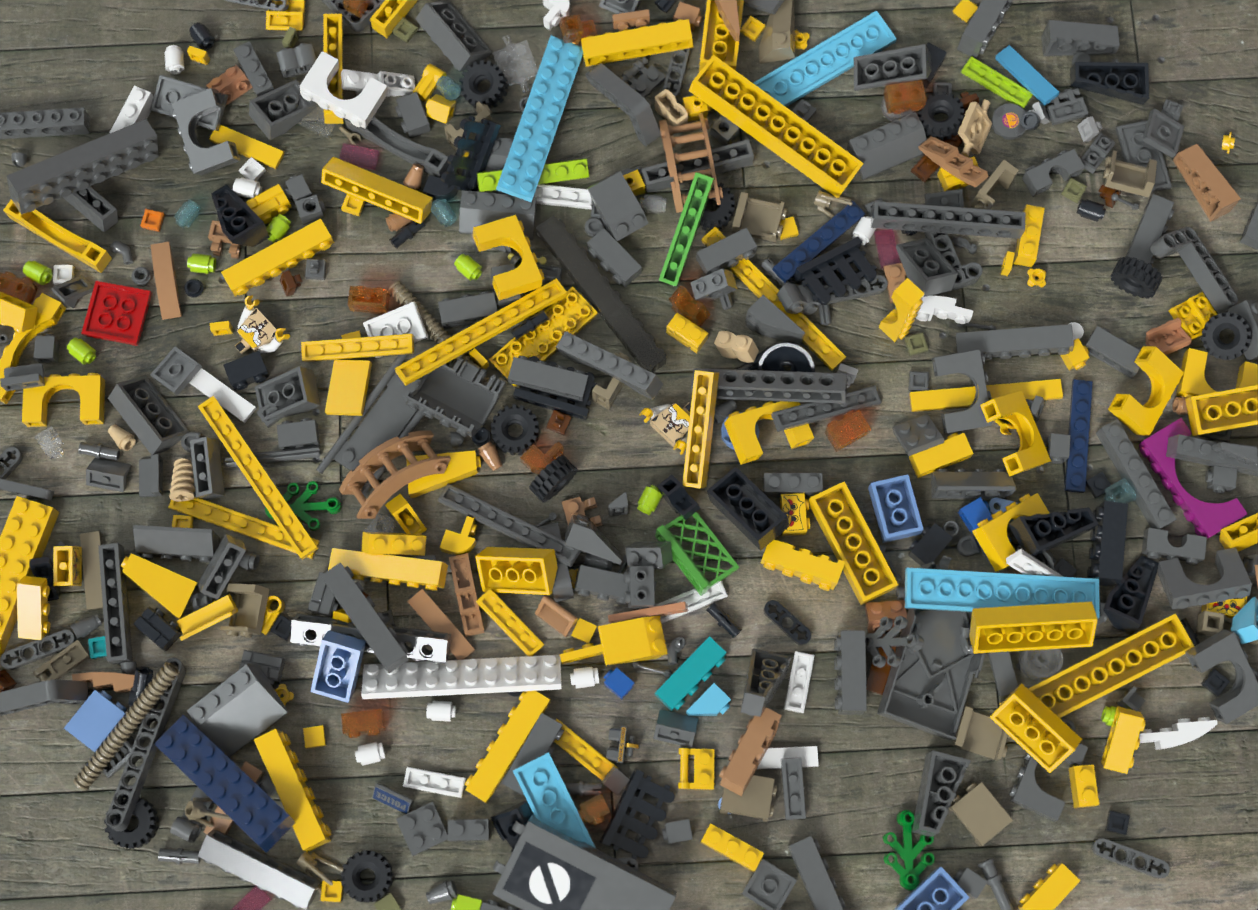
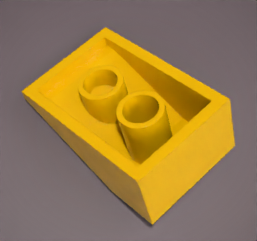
(632, 640)

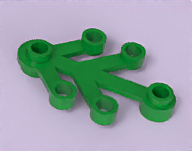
(300, 506)
(907, 853)

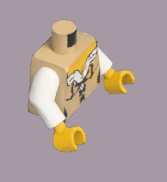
(257, 330)
(670, 423)

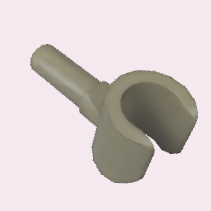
(350, 135)

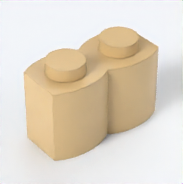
(669, 109)
(737, 346)

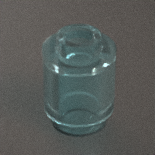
(448, 88)
(443, 212)
(187, 214)

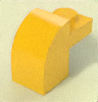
(459, 544)

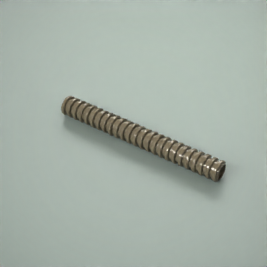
(432, 327)
(126, 726)

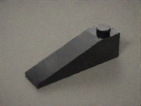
(238, 219)
(1130, 597)

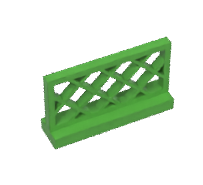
(682, 558)

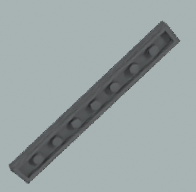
(507, 524)

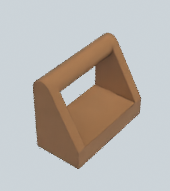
(556, 616)

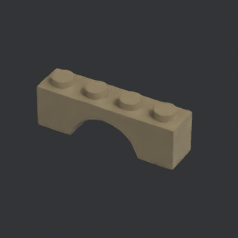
(1211, 623)

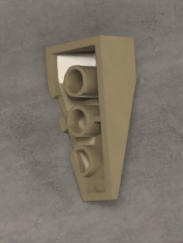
(779, 35)

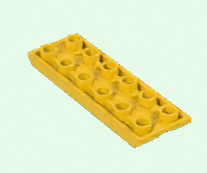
(565, 315)

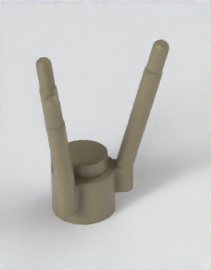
(824, 200)
(196, 809)
(307, 862)

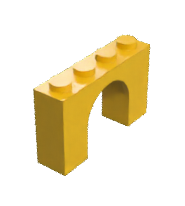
(510, 233)
(1164, 379)
(1193, 379)
(91, 393)
(1015, 409)
(742, 430)
(993, 533)

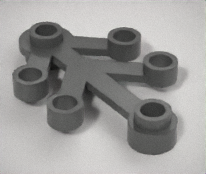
(873, 642)

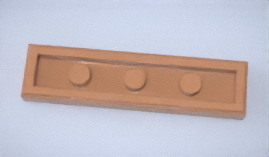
(663, 610)

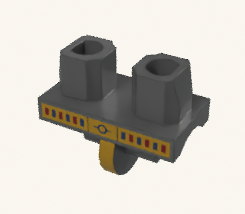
(620, 735)

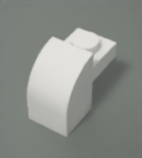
(557, 9)

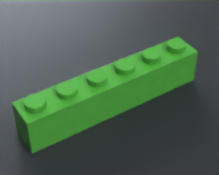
(687, 229)

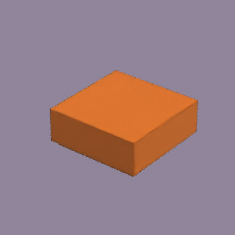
(152, 220)

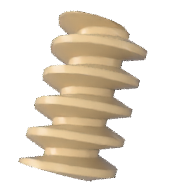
(182, 481)

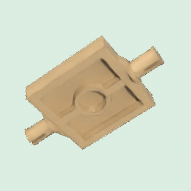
(975, 127)

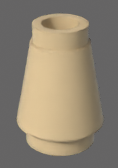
(122, 438)

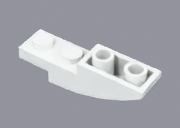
(396, 83)
(943, 308)
(1182, 732)

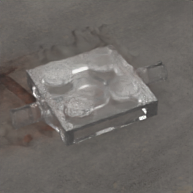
(516, 63)

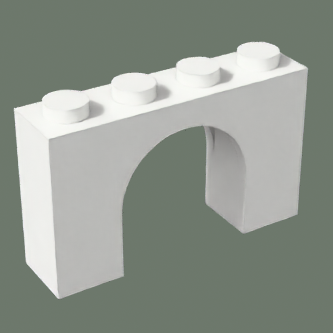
(357, 110)

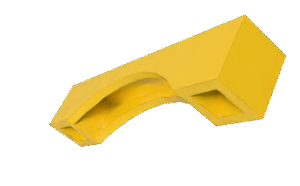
(67, 241)
(907, 302)
(47, 315)

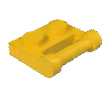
(702, 769)

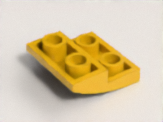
(1193, 314)

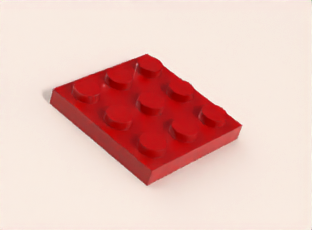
(116, 313)

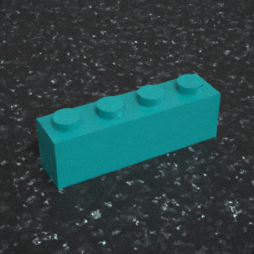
(690, 673)

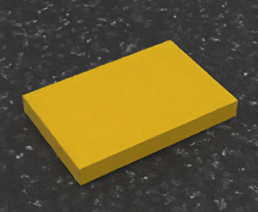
(348, 387)

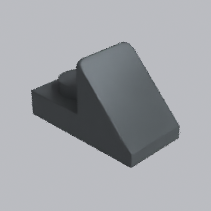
(72, 290)

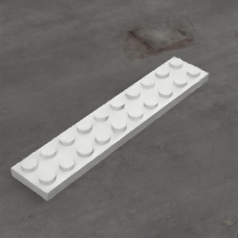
(463, 677)

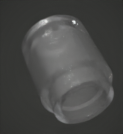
(653, 204)

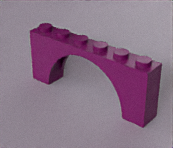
(1205, 517)

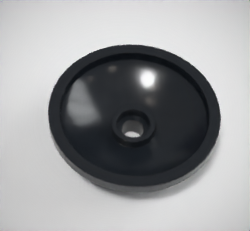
(786, 354)

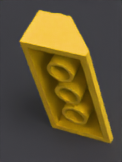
(517, 570)
(1036, 728)

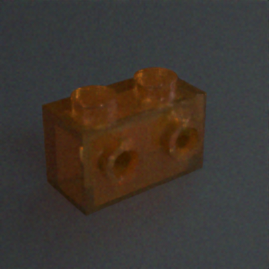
(904, 97)
(19, 288)
(368, 299)
(847, 430)
(363, 722)
(594, 810)

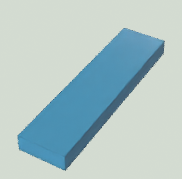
(1027, 75)

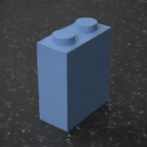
(95, 719)

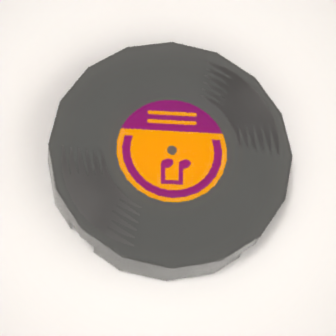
(1007, 121)

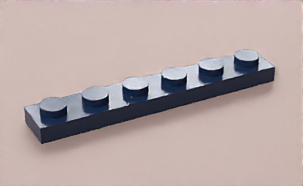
(819, 241)
(1079, 436)

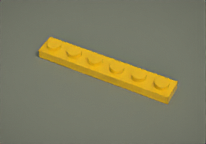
(357, 347)

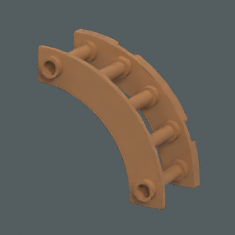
(673, 158)
(382, 456)

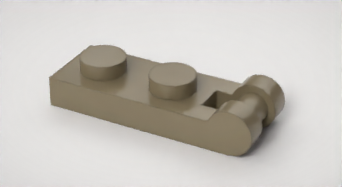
(63, 662)

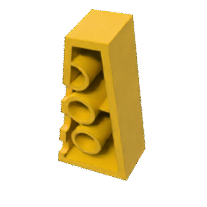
(802, 564)

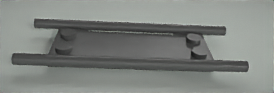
(385, 421)

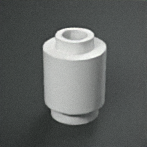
(174, 59)
(247, 188)
(863, 230)
(584, 677)
(441, 711)
(370, 753)

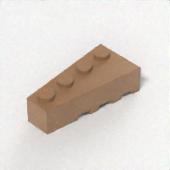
(1206, 182)
(750, 751)

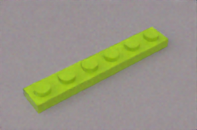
(551, 173)

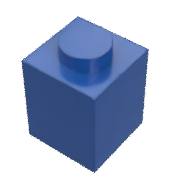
(618, 683)

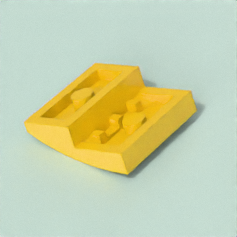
(283, 19)

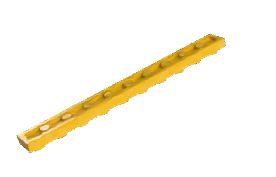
(761, 285)
(480, 332)
(258, 477)

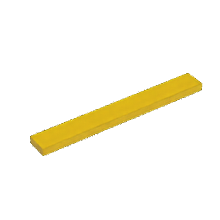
(965, 396)
(235, 522)

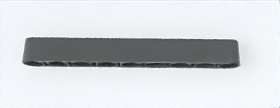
(146, 753)

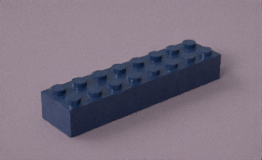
(225, 783)

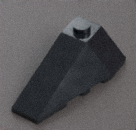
(506, 819)

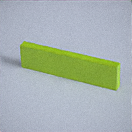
(996, 82)

